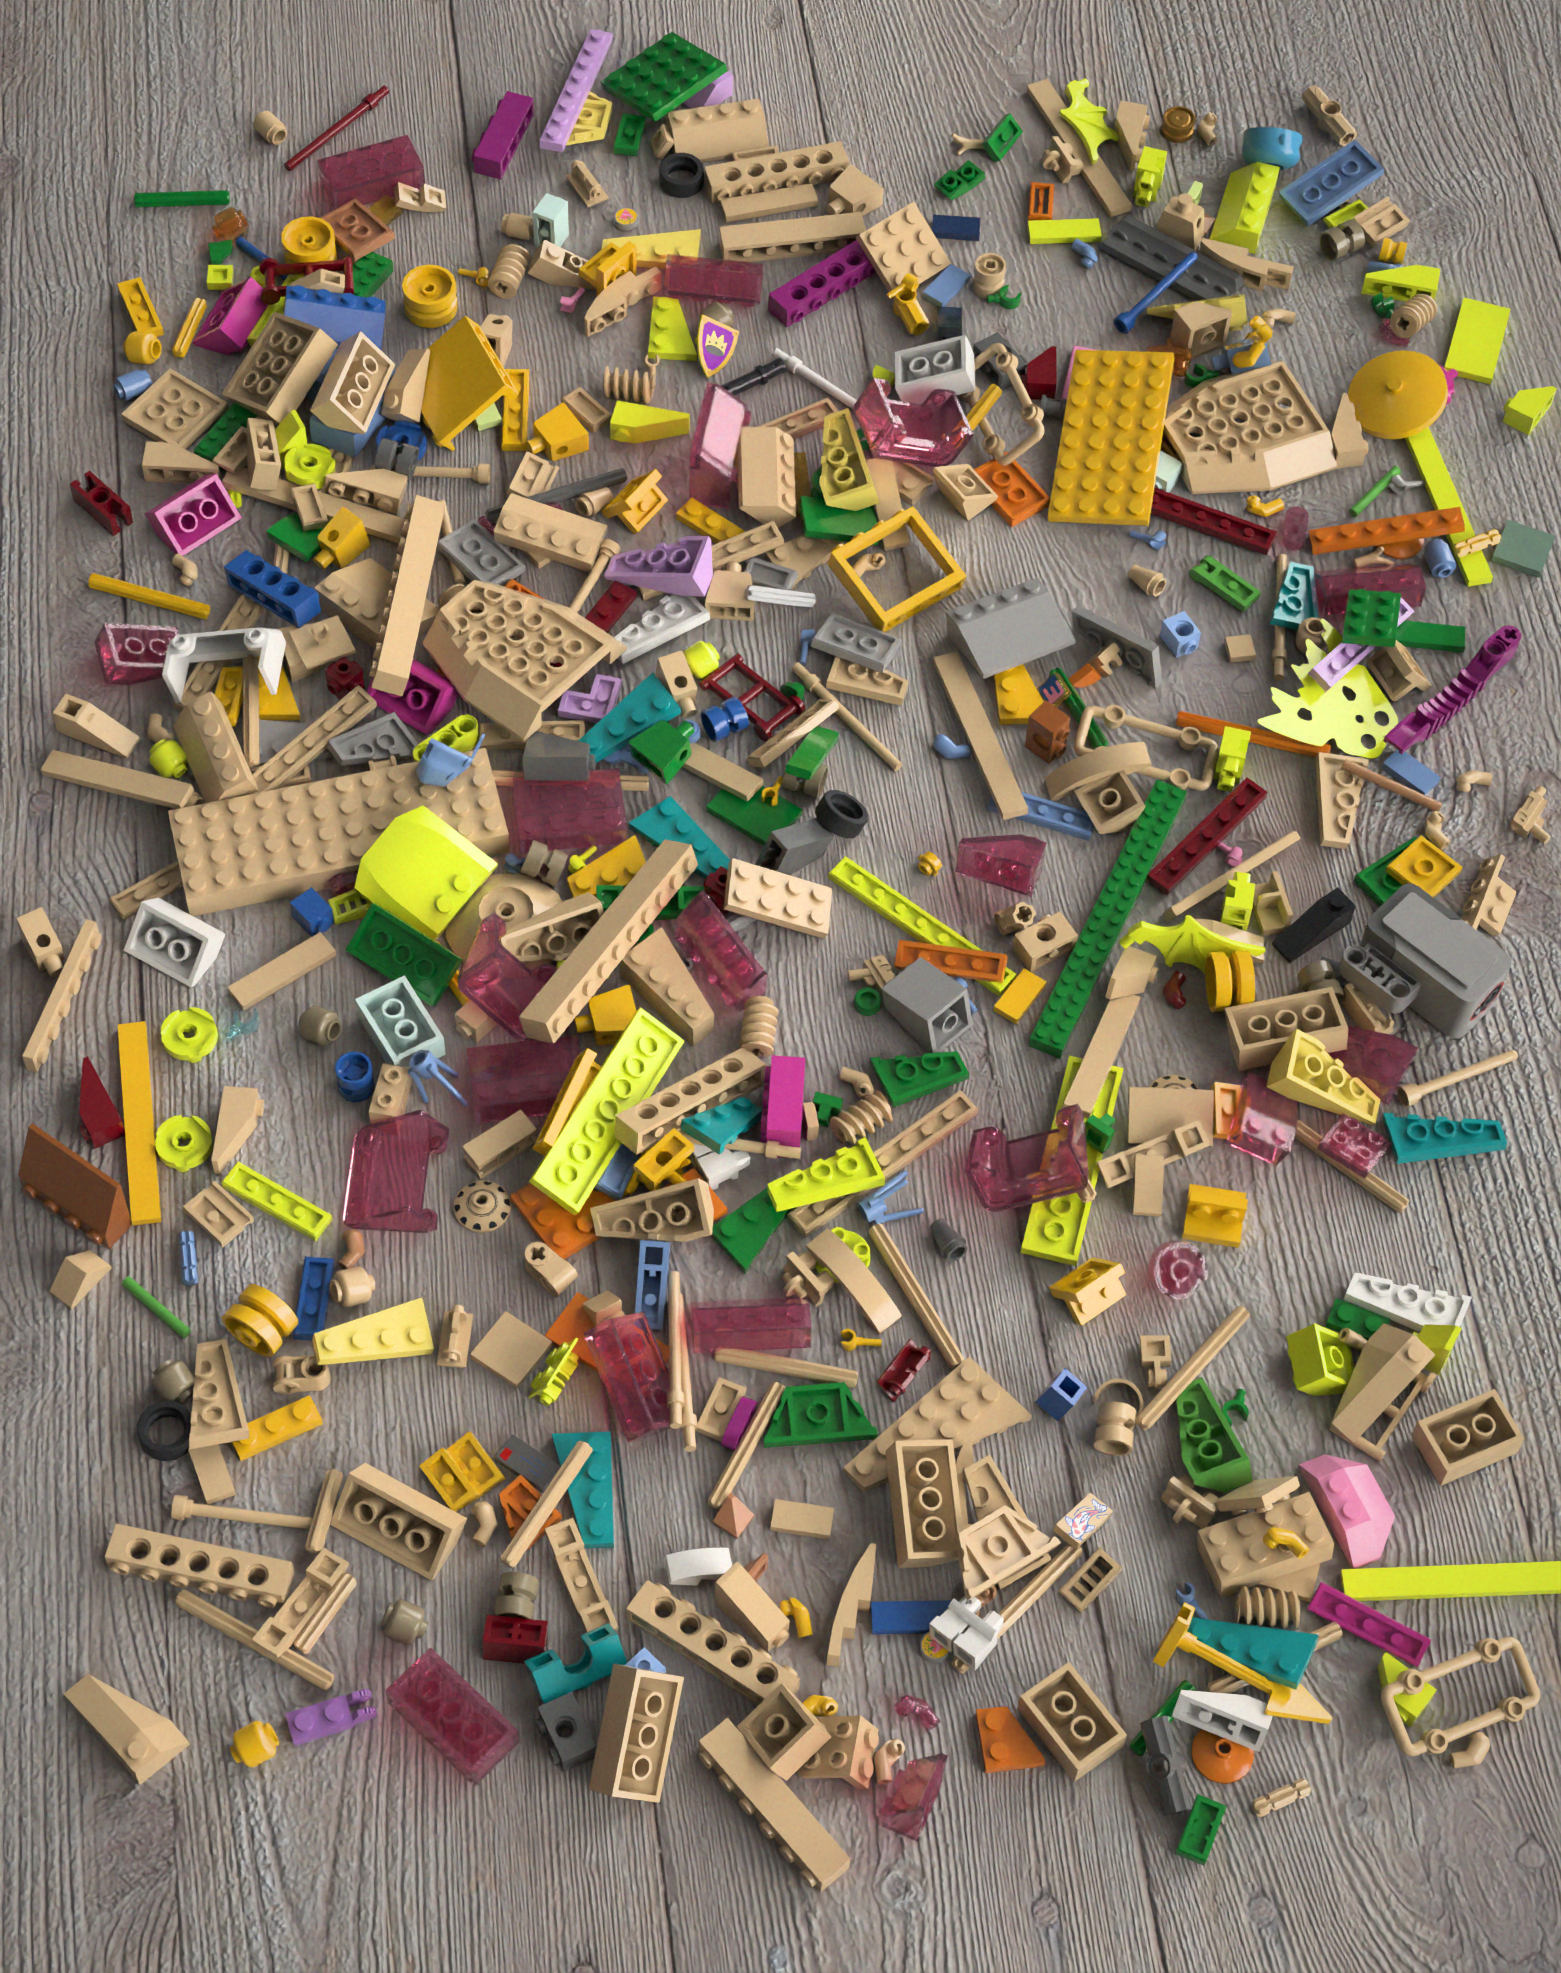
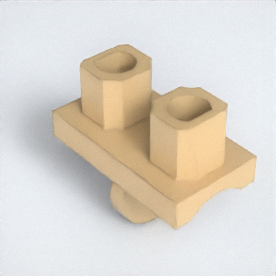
(1060, 159)
(801, 1279)
(1188, 1503)

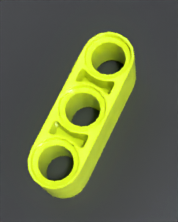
(453, 735)

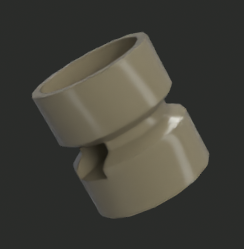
(1342, 240)
(810, 787)
(544, 863)
(1319, 976)
(517, 1594)

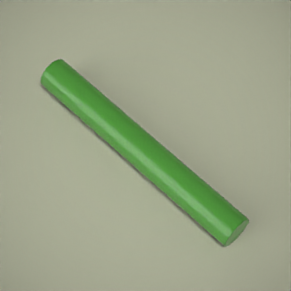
(1374, 492)
(156, 1307)

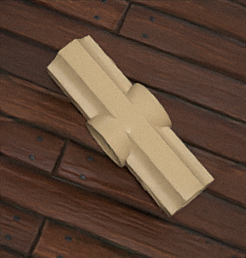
(1329, 115)

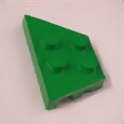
(818, 1416)

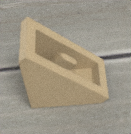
(77, 1277)

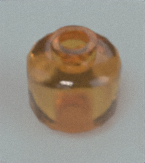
(230, 224)

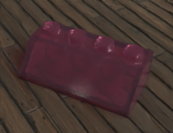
(713, 279)
(1334, 585)
(720, 952)
(751, 1324)
(632, 1373)

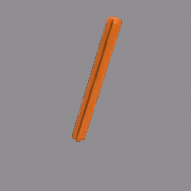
(1257, 736)

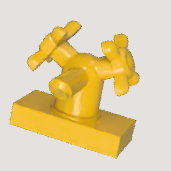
(663, 1160)

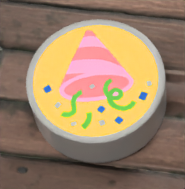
(626, 219)
(931, 1650)

